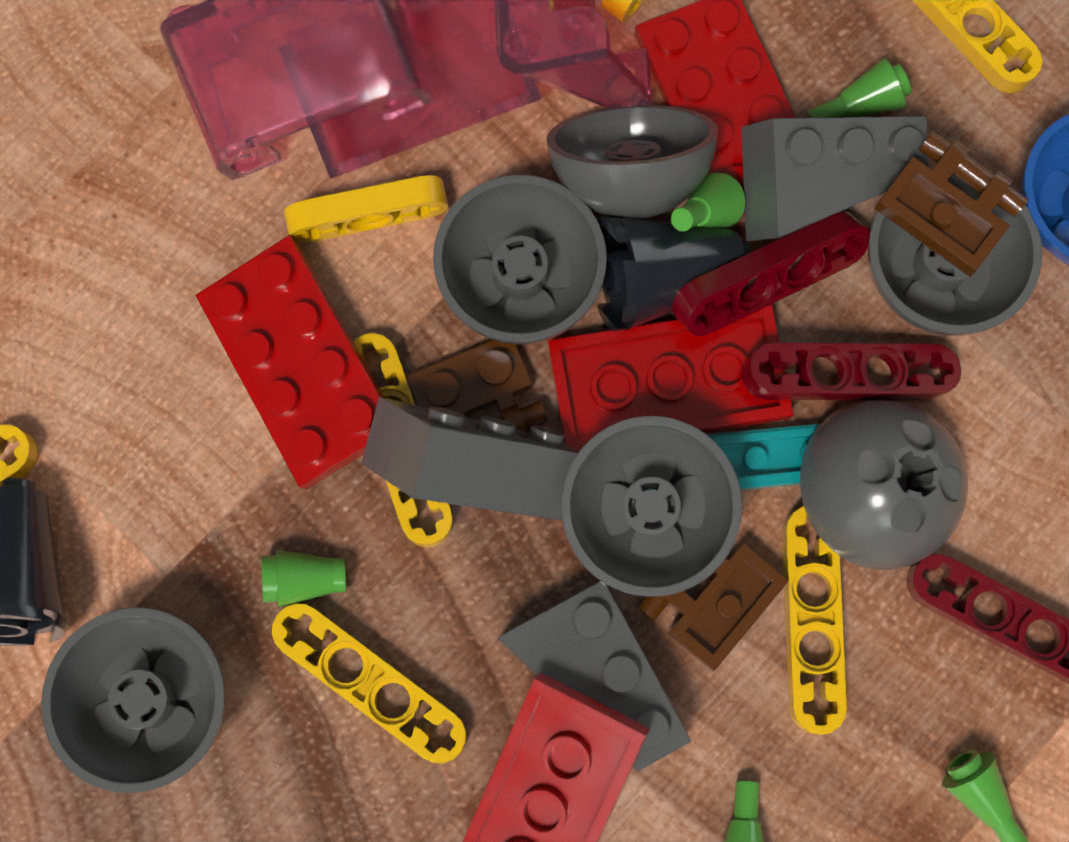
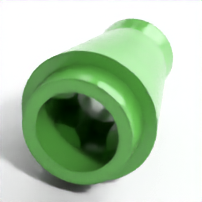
(300, 577)

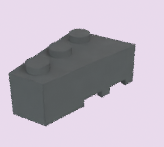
(467, 460)

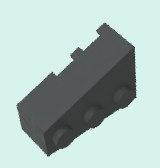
(821, 166)
(595, 653)

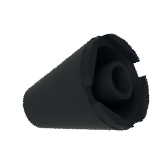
(653, 262)
(28, 567)

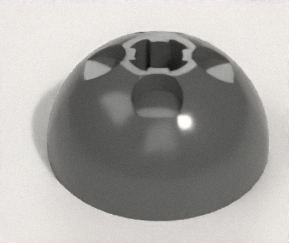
(633, 157)
(534, 233)
(955, 303)
(858, 483)
(664, 554)
(101, 692)

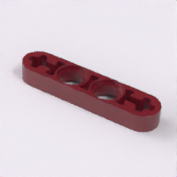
(717, 298)
(852, 377)
(1016, 617)

